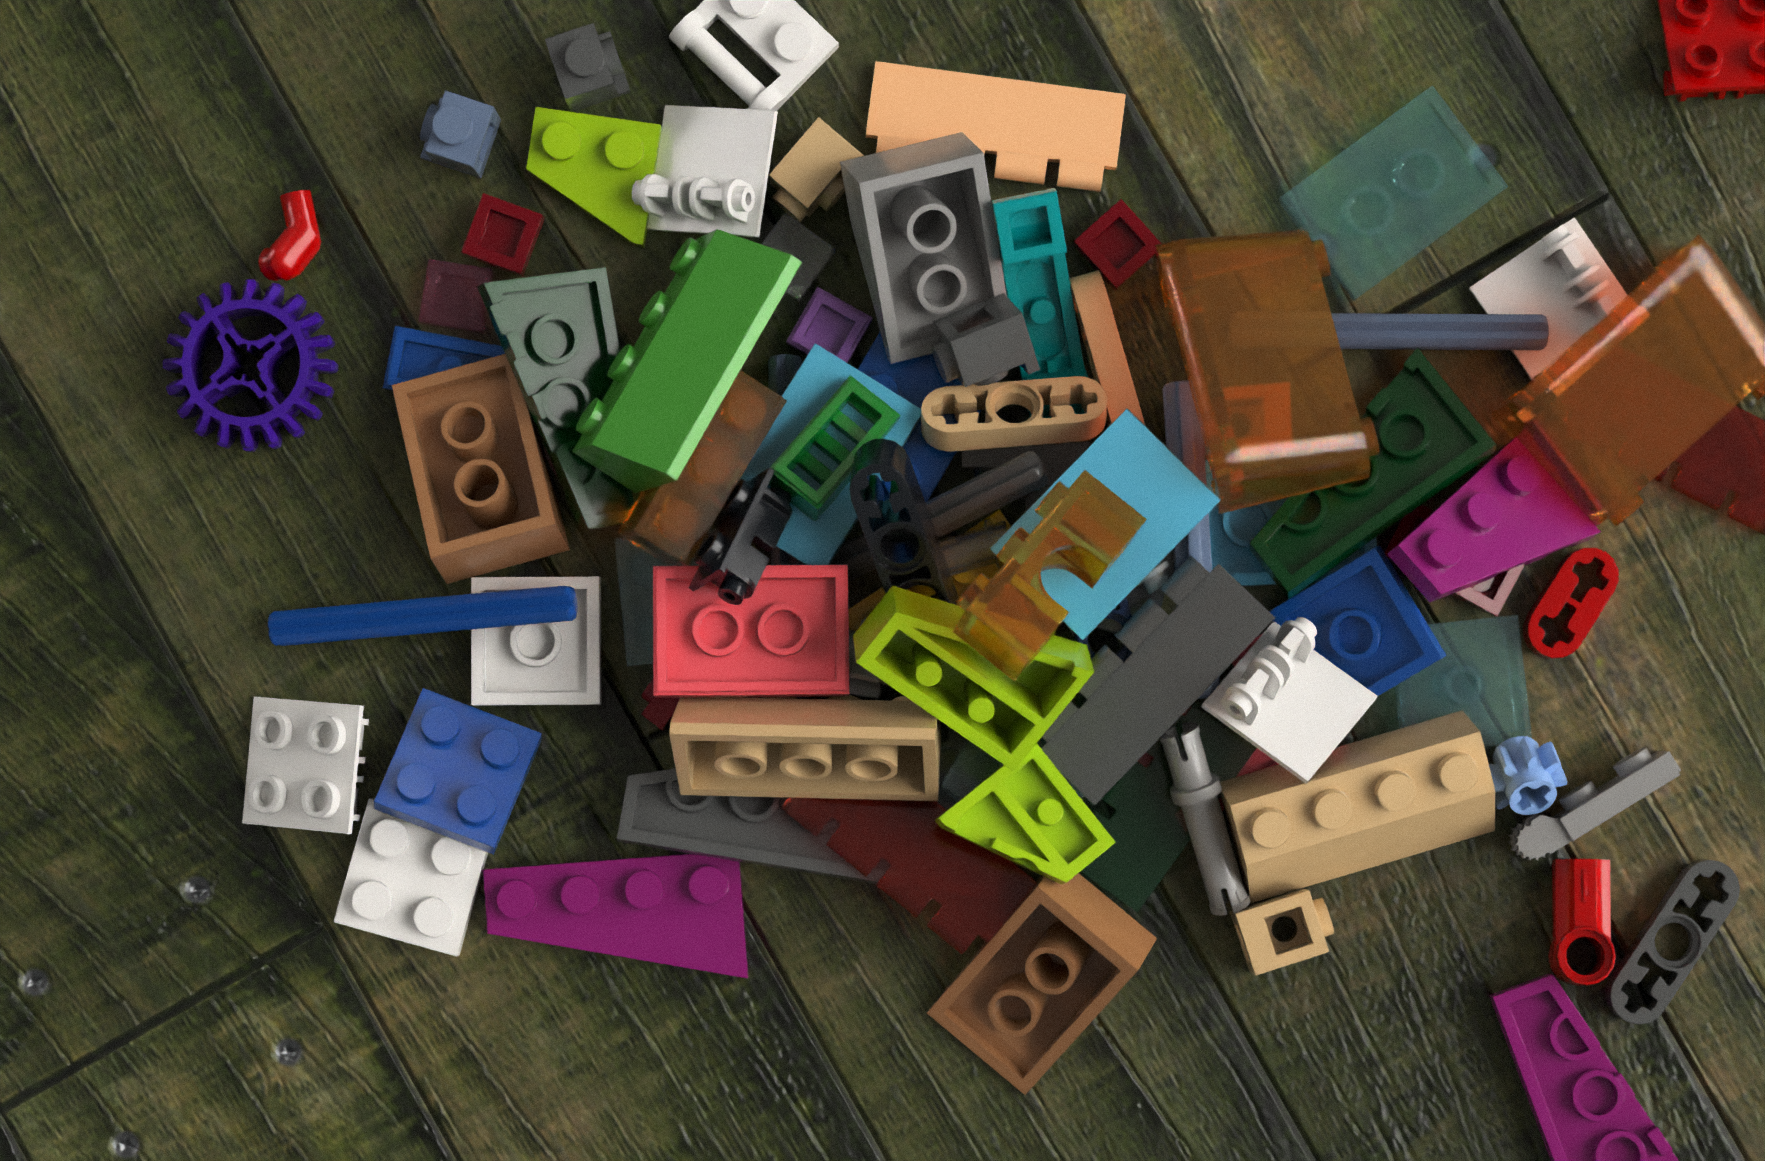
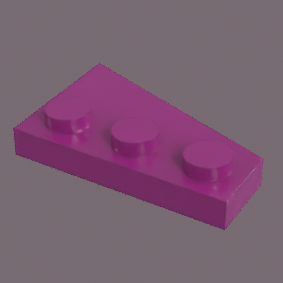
(1492, 523)

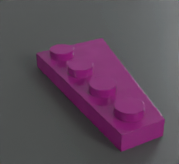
(639, 908)
(1570, 1082)

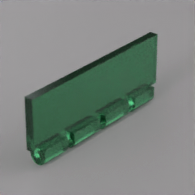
(1146, 822)

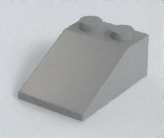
(923, 237)

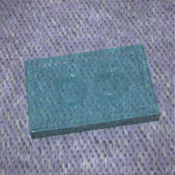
(1393, 192)

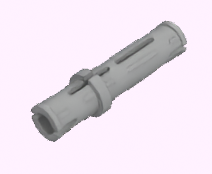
(1197, 793)

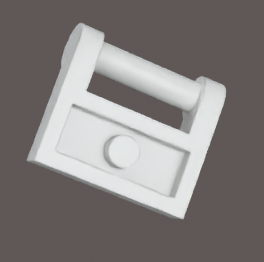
(774, 30)

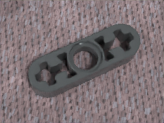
(1699, 938)

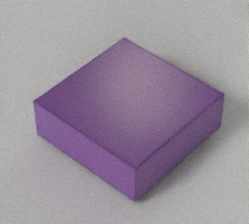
(830, 325)

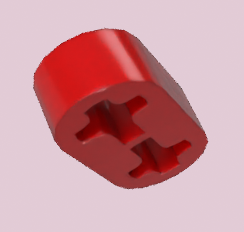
(1583, 611)

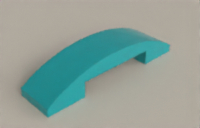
(1039, 282)

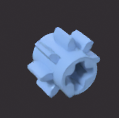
(1526, 775)

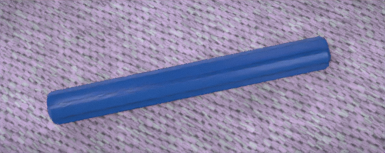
(423, 615)

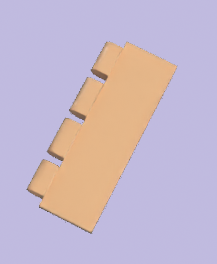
(1003, 117)

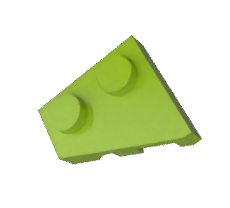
(596, 164)
(1030, 819)

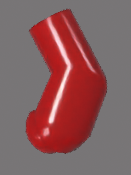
(297, 243)

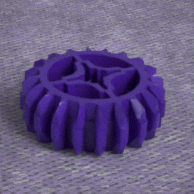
(224, 381)

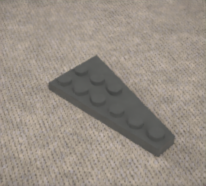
(742, 827)

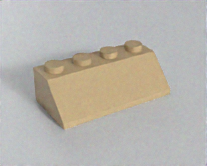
(806, 748)
(1361, 806)

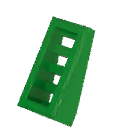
(803, 496)

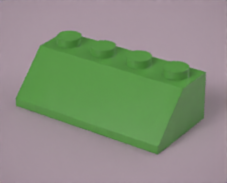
(683, 359)

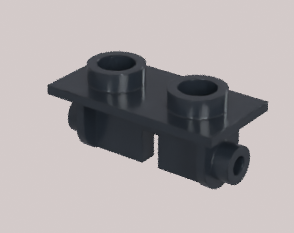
(727, 553)

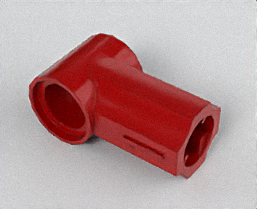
(1581, 911)

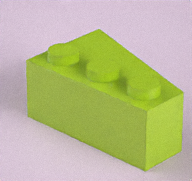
(915, 652)

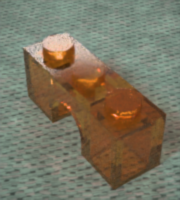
(678, 515)
(1012, 613)

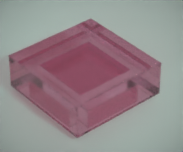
(453, 296)

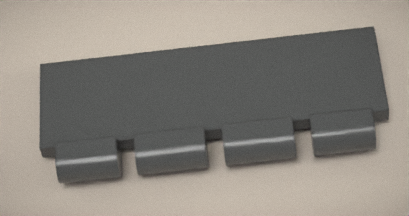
(1166, 673)

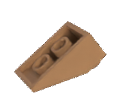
(478, 470)
(1042, 978)

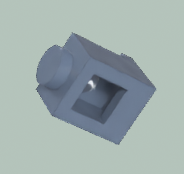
(459, 133)

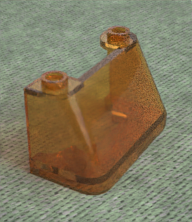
(1264, 365)
(1642, 383)

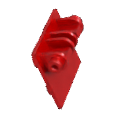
(1713, 47)

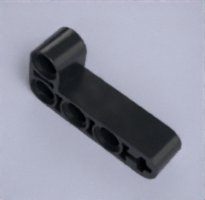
(896, 562)

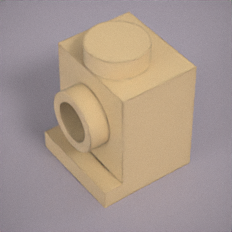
(812, 172)
(1267, 953)

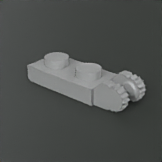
(1591, 806)

